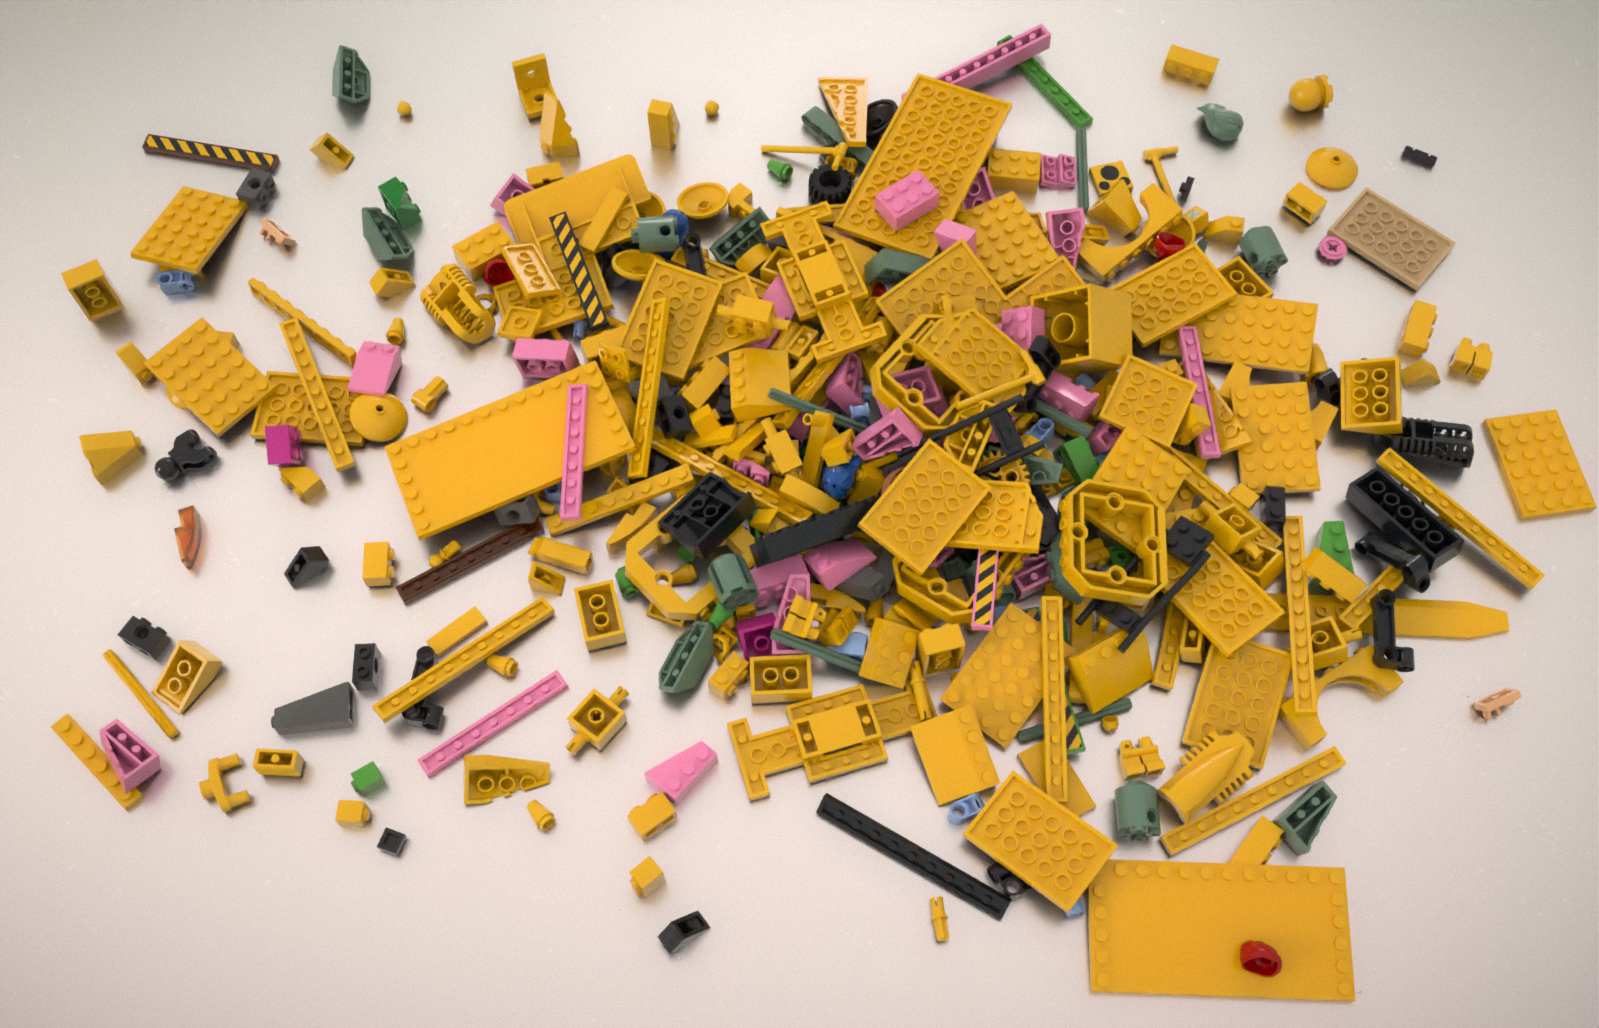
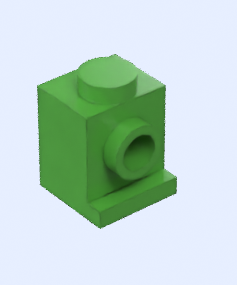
(1115, 553)

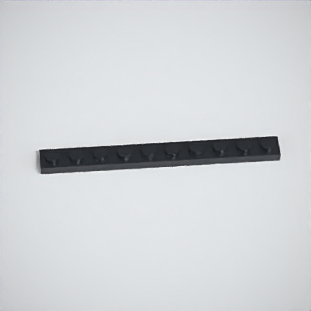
(914, 856)

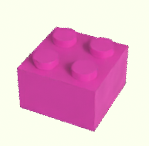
(283, 445)

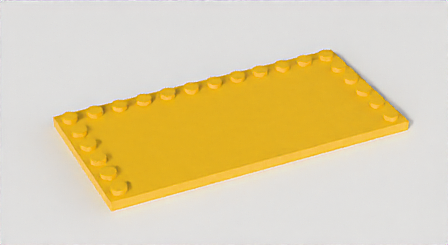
(945, 137)
(502, 451)
(1184, 926)

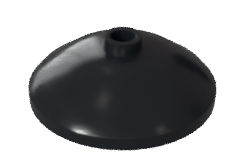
(879, 116)

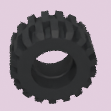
(824, 177)

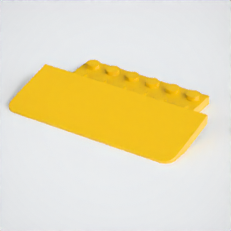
(581, 199)

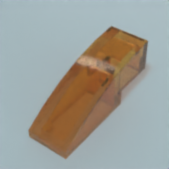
(188, 535)

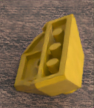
(969, 443)

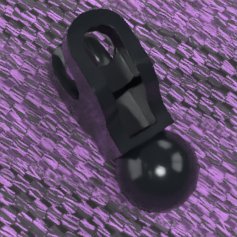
(183, 458)

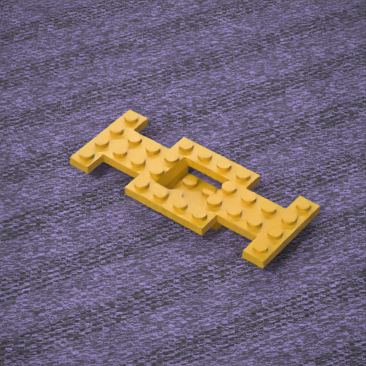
(830, 278)
(822, 727)

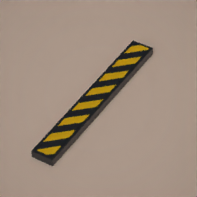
(579, 271)

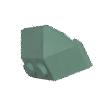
(350, 76)
(384, 235)
(740, 238)
(1053, 557)
(687, 658)

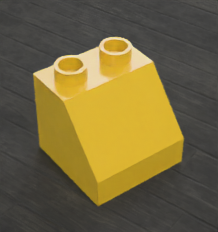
(1088, 327)

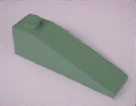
(1041, 469)

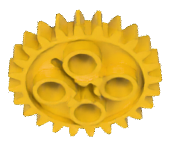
(1007, 470)

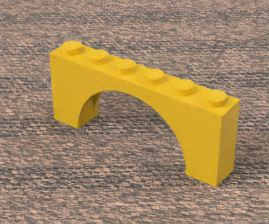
(1106, 261)
(1321, 416)
(1358, 670)

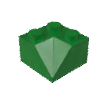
(399, 203)

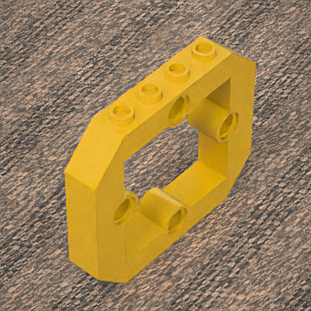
(894, 395)
(1110, 500)
(663, 596)
(943, 603)

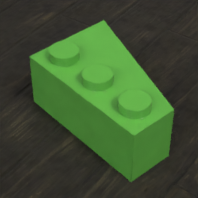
(1078, 459)
(1333, 541)

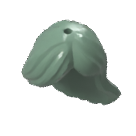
(1222, 122)

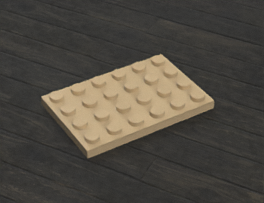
(1391, 238)

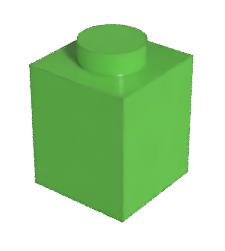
(367, 779)

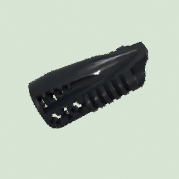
(1422, 442)

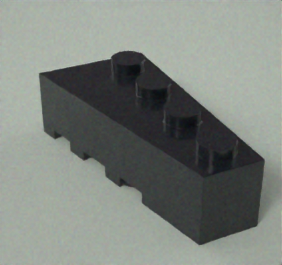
(1050, 519)

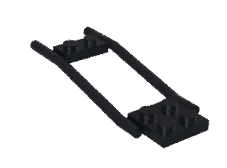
(1004, 430)
(1184, 542)

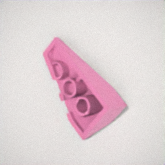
(1065, 232)
(799, 585)

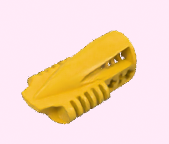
(453, 302)
(1209, 773)

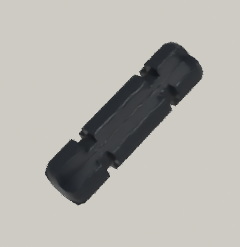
(1420, 155)

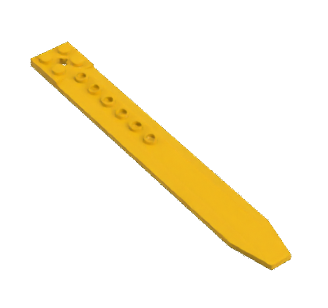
(1411, 617)

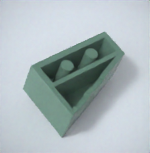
(892, 266)
(1305, 816)

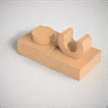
(276, 231)
(1500, 698)

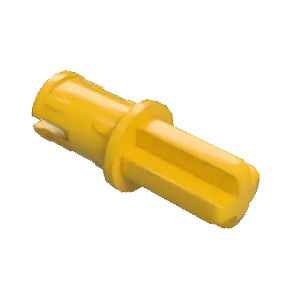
(939, 919)

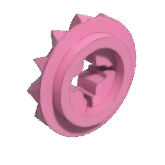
(1332, 242)

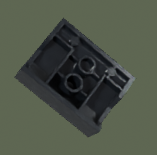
(707, 515)

